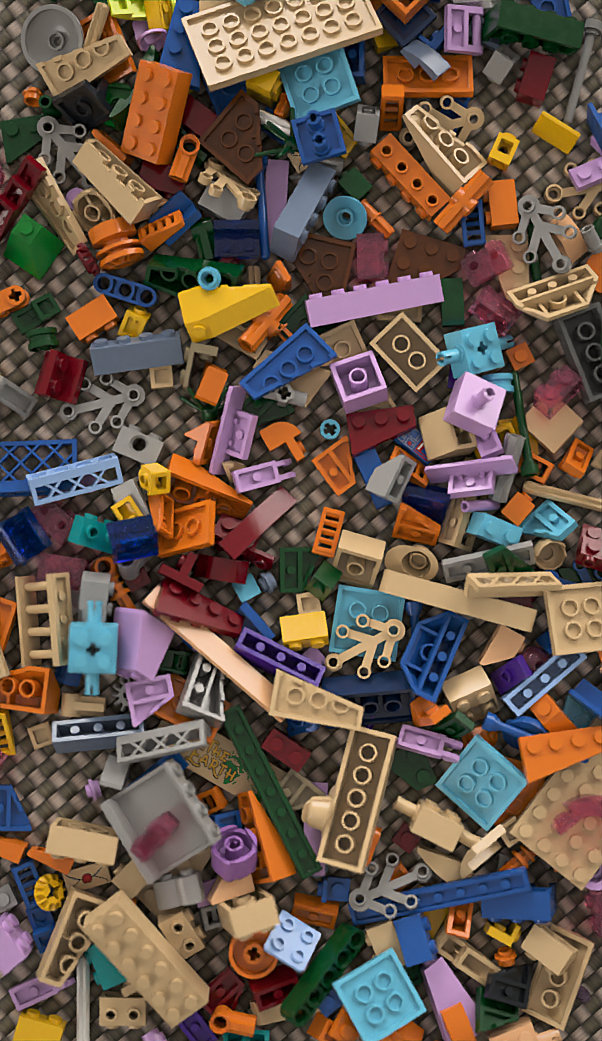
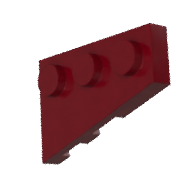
(374, 427)

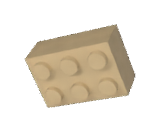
(408, 351)
(83, 842)
(248, 914)

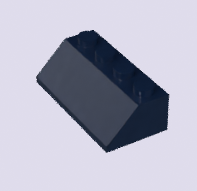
(365, 692)

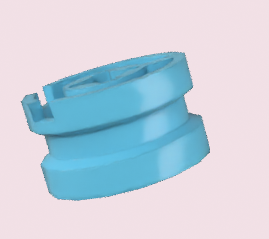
(500, 379)

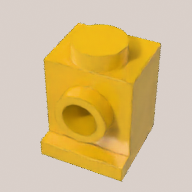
(503, 141)
(149, 475)

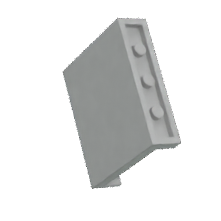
(149, 797)

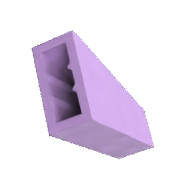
(445, 991)

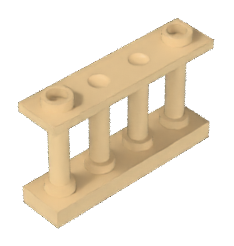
(60, 618)

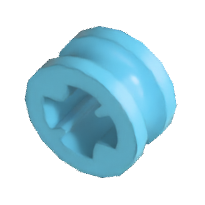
(331, 422)

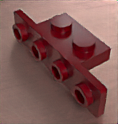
(251, 554)

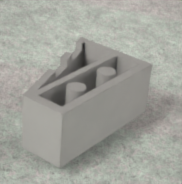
(95, 587)
(203, 693)

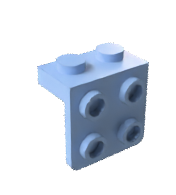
(292, 941)

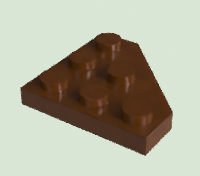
(237, 137)
(423, 254)
(325, 263)

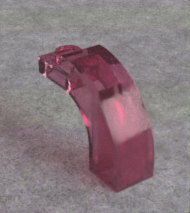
(578, 808)

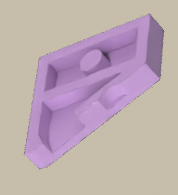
(147, 697)

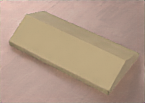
(554, 996)

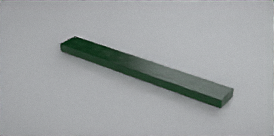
(271, 793)

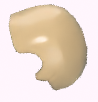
(549, 554)

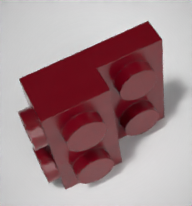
(589, 547)

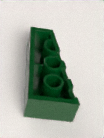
(533, 28)
(178, 274)

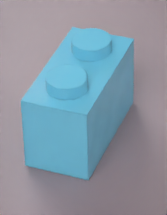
(493, 529)

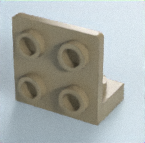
(204, 353)

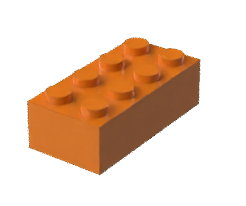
(156, 112)

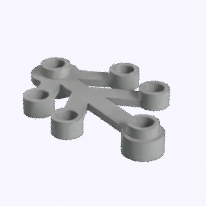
(65, 149)
(542, 231)
(106, 402)
(387, 887)

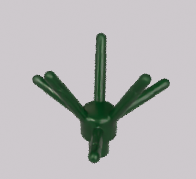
(289, 145)
(208, 411)

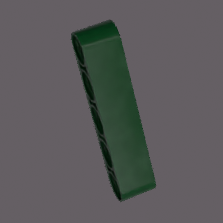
(321, 973)

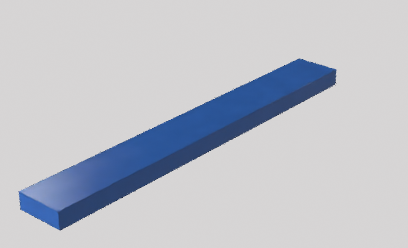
(451, 894)

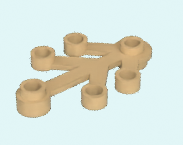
(448, 123)
(560, 193)
(245, 198)
(368, 644)

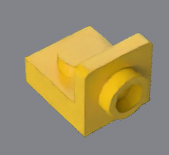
(134, 321)
(499, 932)

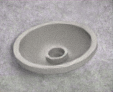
(44, 28)

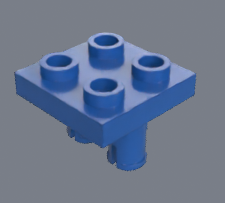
(318, 136)

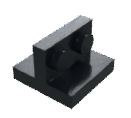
(85, 104)

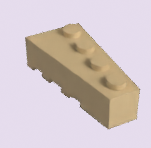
(117, 182)
(67, 938)

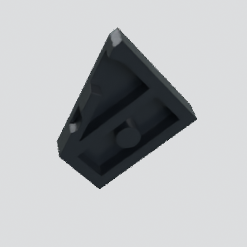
(510, 985)

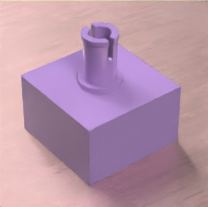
(474, 405)

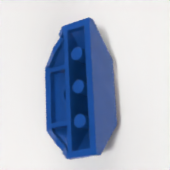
(432, 653)

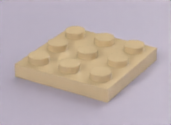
(575, 618)

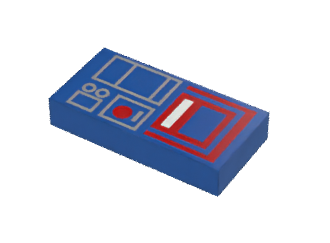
(413, 444)

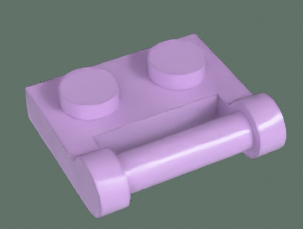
(457, 29)

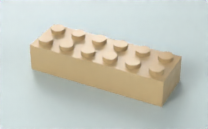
(358, 800)
(146, 959)

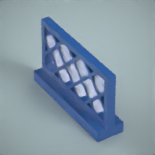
(20, 488)

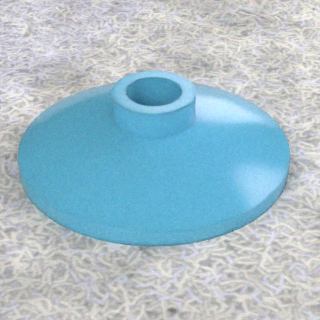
(343, 227)

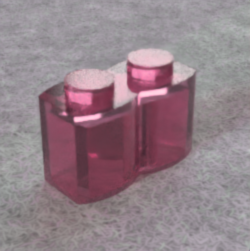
(155, 836)

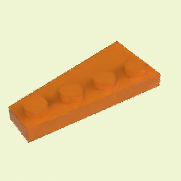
(558, 750)

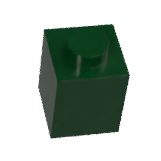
(354, 184)
(323, 581)

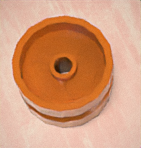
(249, 962)

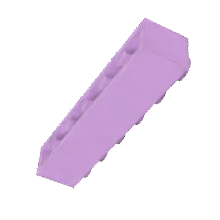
(374, 300)

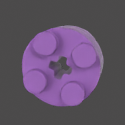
(234, 853)

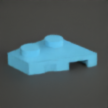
(548, 522)

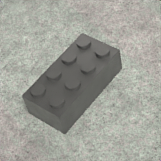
(581, 342)

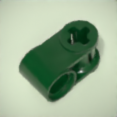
(172, 660)

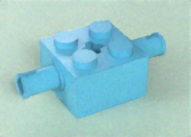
(474, 350)
(105, 639)

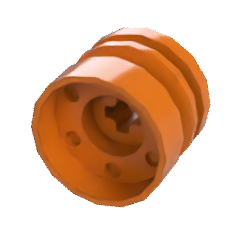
(116, 244)

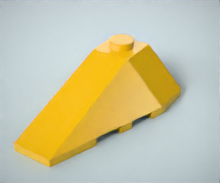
(219, 310)

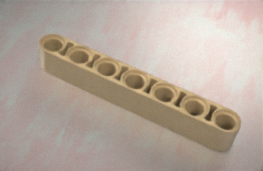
(454, 600)

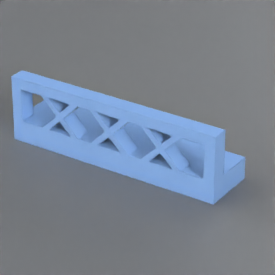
(71, 471)

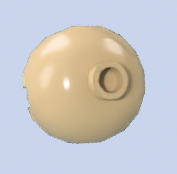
(92, 208)

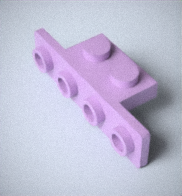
(234, 432)
(471, 476)

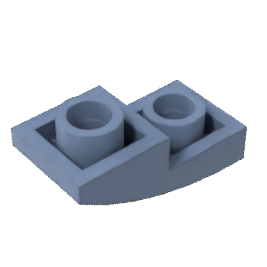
(421, 54)

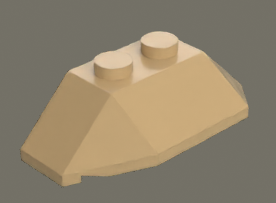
(556, 294)

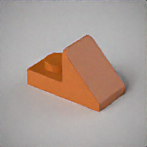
(211, 383)
(205, 436)
(576, 459)
(427, 713)
(459, 920)

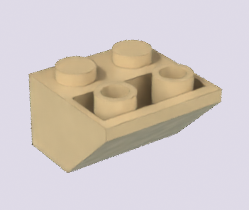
(444, 439)
(471, 694)

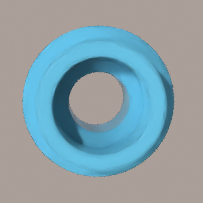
(202, 278)

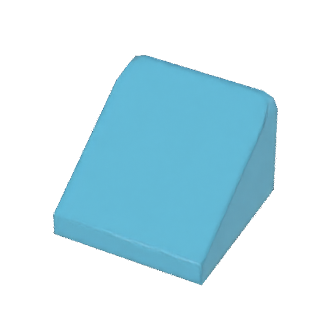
(247, 590)

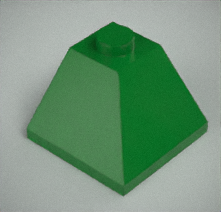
(32, 247)

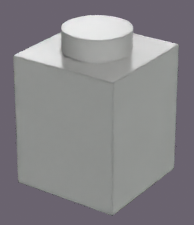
(500, 64)

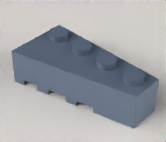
(302, 211)

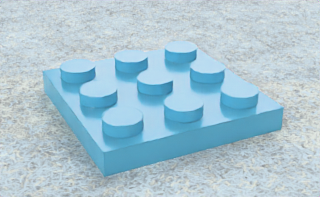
(320, 83)
(376, 605)
(482, 782)
(379, 996)

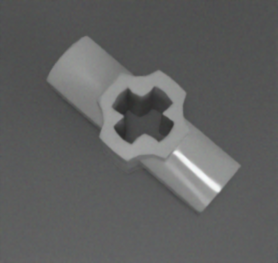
(296, 397)

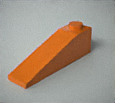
(272, 856)

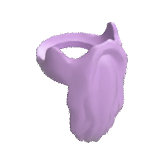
(145, 37)

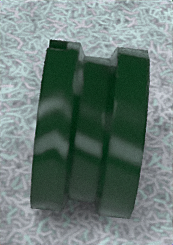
(42, 339)

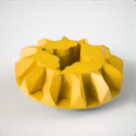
(42, 891)

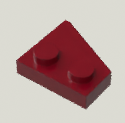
(224, 991)

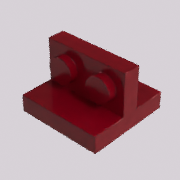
(61, 377)
(181, 576)

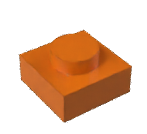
(519, 356)

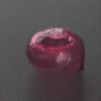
(534, 655)

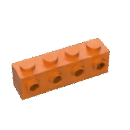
(409, 177)

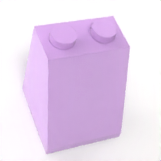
(140, 643)

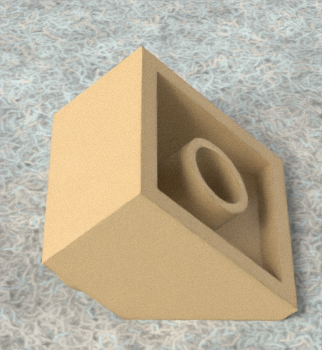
(358, 559)

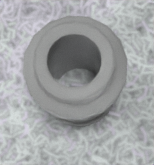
(592, 239)

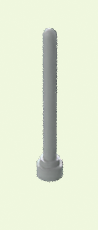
(592, 29)

